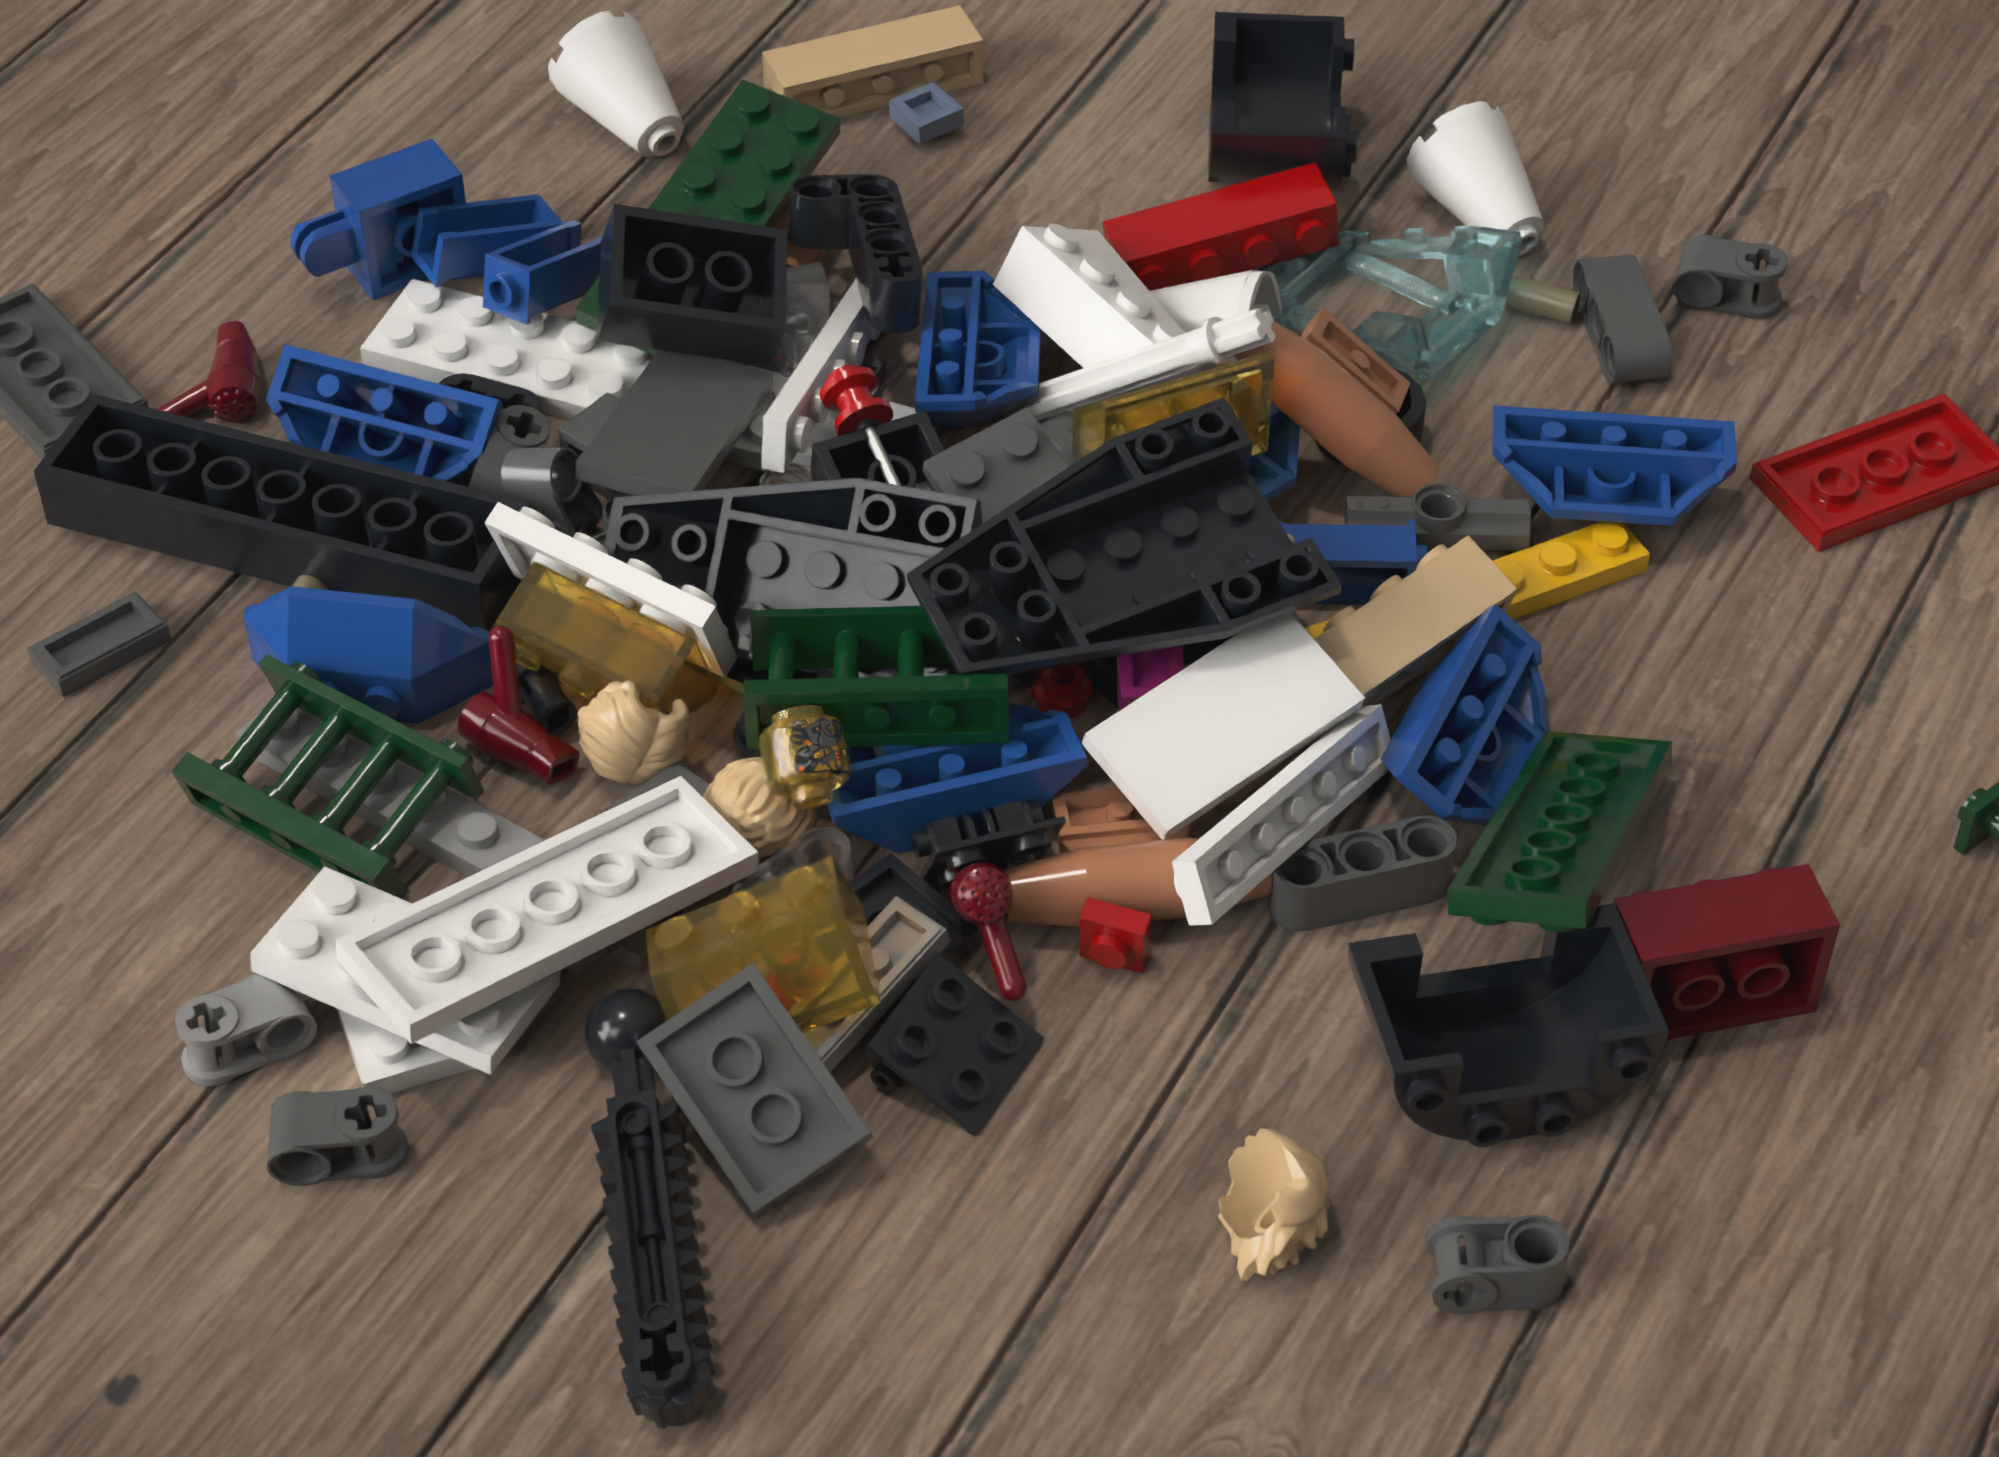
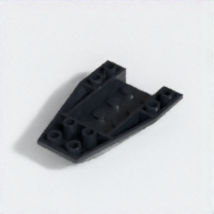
(791, 550)
(1123, 556)

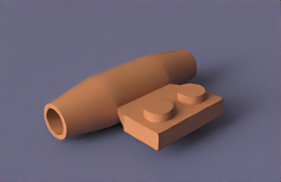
(1347, 402)
(1104, 856)

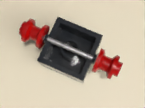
(867, 439)

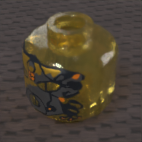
(804, 756)

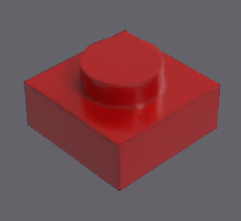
(1115, 935)

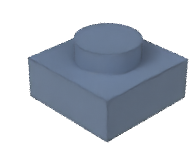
(926, 113)

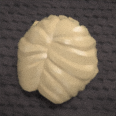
(628, 739)
(753, 811)

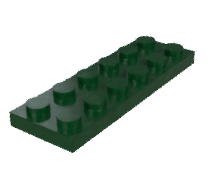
(741, 166)
(1560, 831)

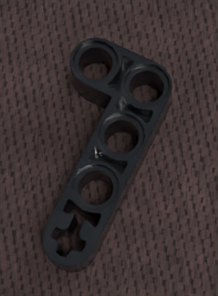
(871, 222)

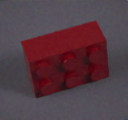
(1733, 948)

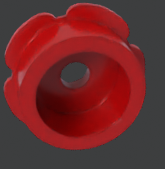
(1062, 689)

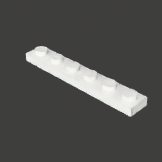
(798, 405)
(1281, 816)

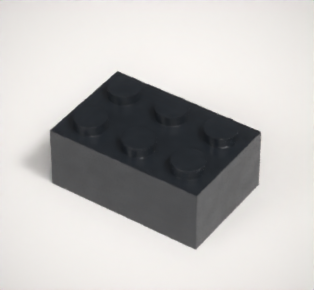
(692, 285)

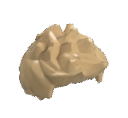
(1274, 1202)

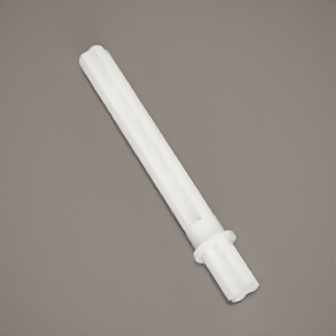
(1213, 342)

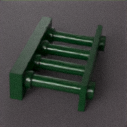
(871, 709)
(320, 838)

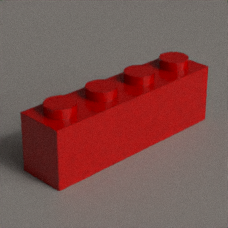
(1228, 229)

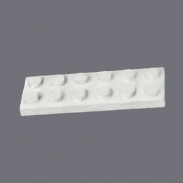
(545, 908)

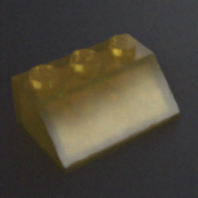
(1242, 383)
(603, 641)
(798, 931)

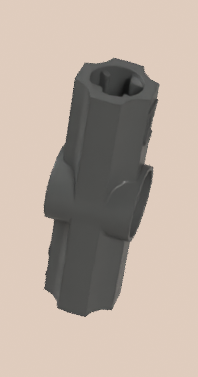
(1447, 517)

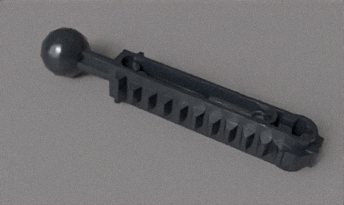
(649, 1221)

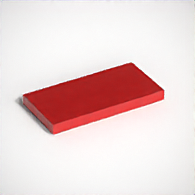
(1879, 472)

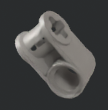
(246, 1023)

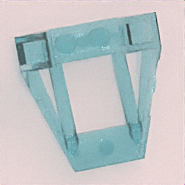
(1478, 274)

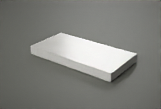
(1222, 723)

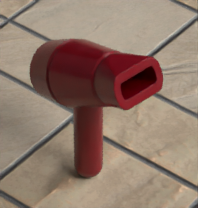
(232, 383)
(504, 730)
(983, 896)

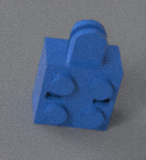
(378, 217)

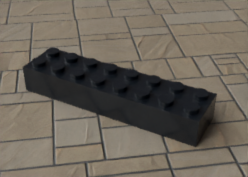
(275, 509)

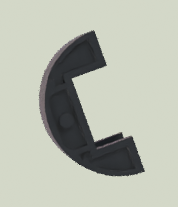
(1279, 97)
(1514, 1041)

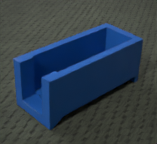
(455, 237)
(540, 272)
(1362, 555)

